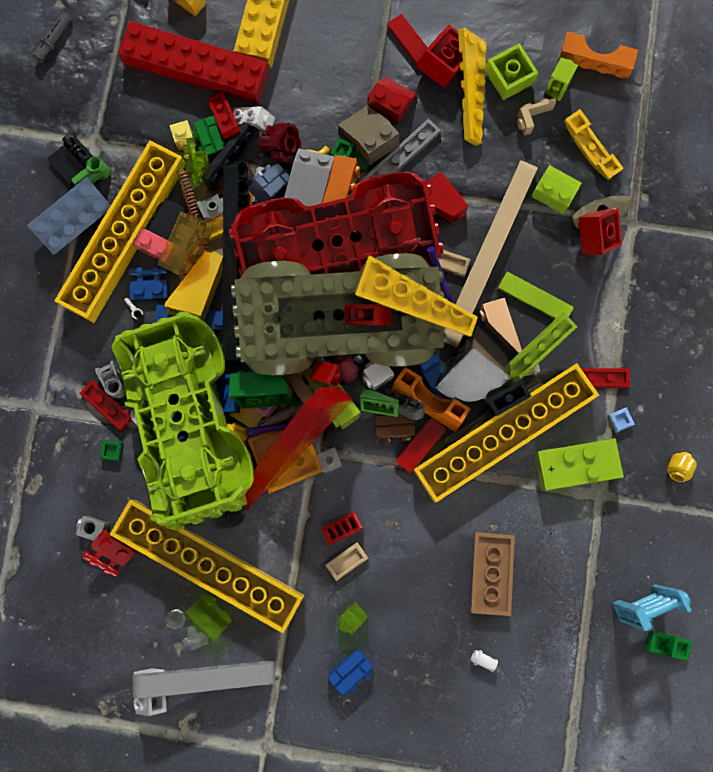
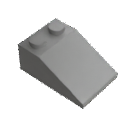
(309, 177)

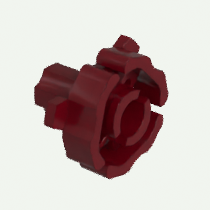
(281, 142)

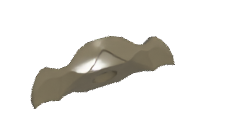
(623, 202)

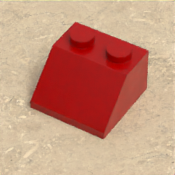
(390, 99)
(600, 231)

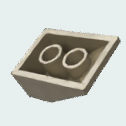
(370, 134)

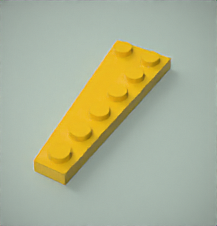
(474, 66)
(397, 291)

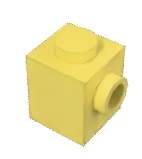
(181, 132)

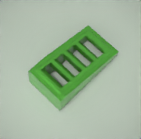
(373, 402)

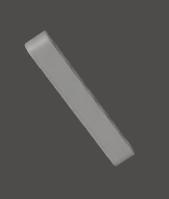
(203, 679)

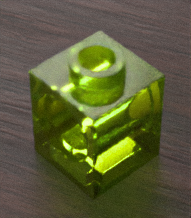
(352, 618)

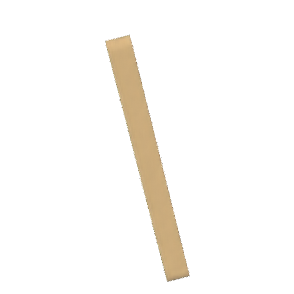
(493, 243)

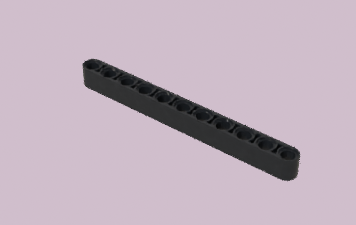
(234, 200)

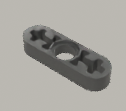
(411, 408)

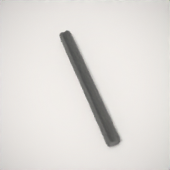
(482, 418)

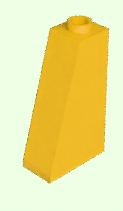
(198, 287)

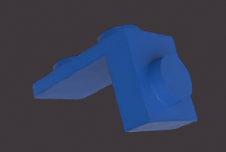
(431, 372)

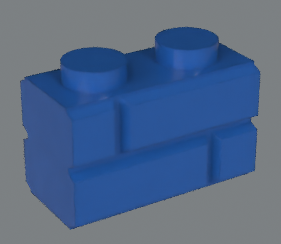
(350, 672)

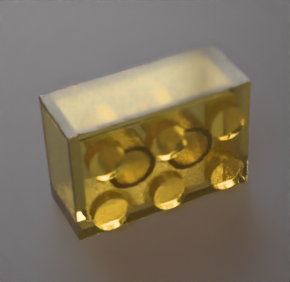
(185, 243)

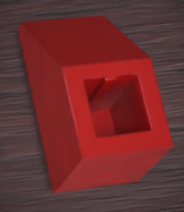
(325, 374)

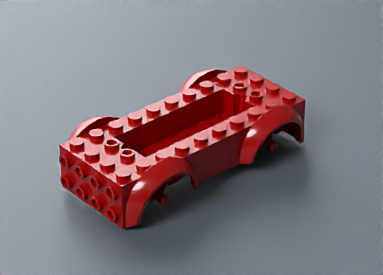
(386, 209)

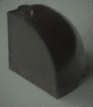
(475, 370)

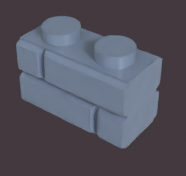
(268, 183)

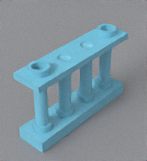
(642, 611)

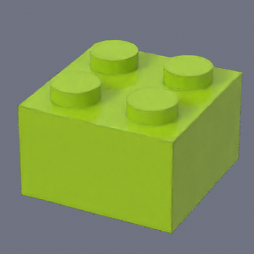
(511, 71)

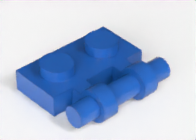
(150, 289)

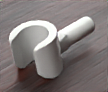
(133, 308)

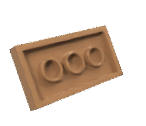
(492, 574)

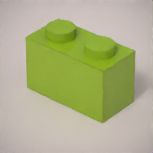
(560, 78)

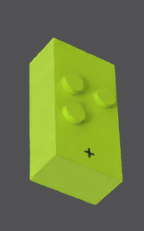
(578, 464)

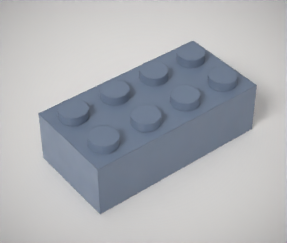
(69, 216)

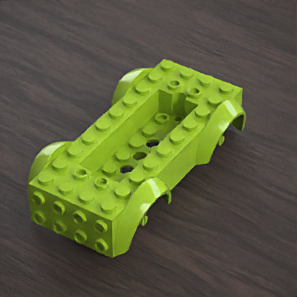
(213, 465)

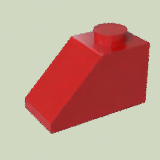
(367, 314)

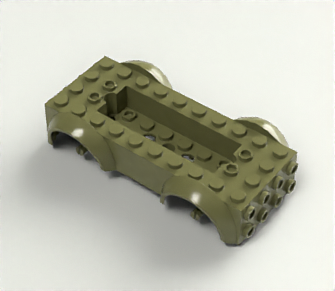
(283, 338)

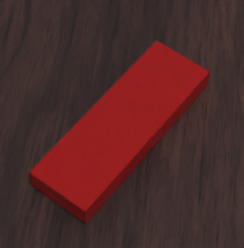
(407, 37)
(223, 115)
(608, 377)
(106, 405)
(420, 445)

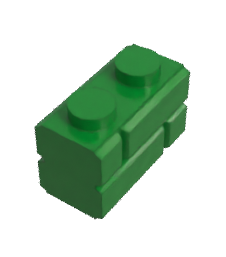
(209, 136)

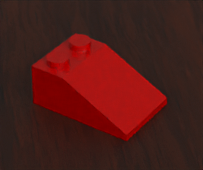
(442, 57)

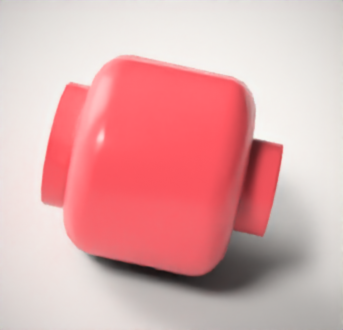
(347, 367)

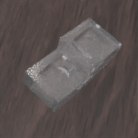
(354, 390)

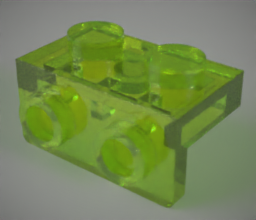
(197, 161)
(208, 616)

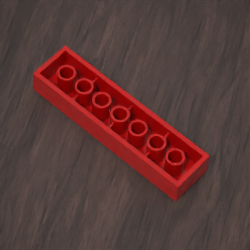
(194, 62)

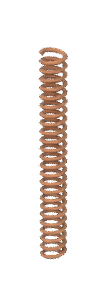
(191, 197)

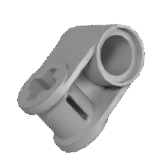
(109, 377)

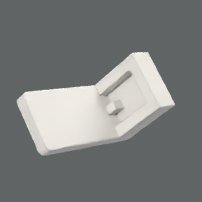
(254, 116)

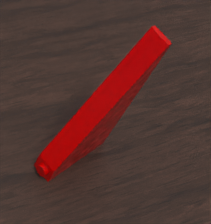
(300, 433)

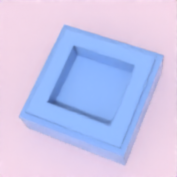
(621, 420)

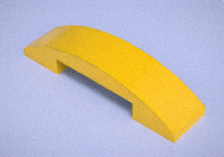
(591, 147)

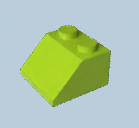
(556, 189)

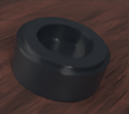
(235, 518)

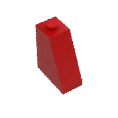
(446, 199)

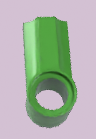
(94, 171)

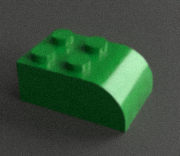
(260, 390)

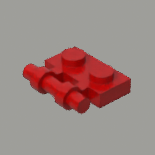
(113, 549)

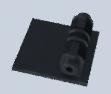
(70, 158)

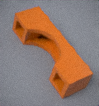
(618, 63)
(446, 411)

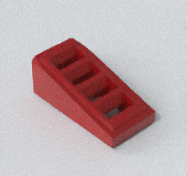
(351, 531)

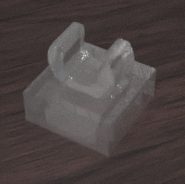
(195, 639)

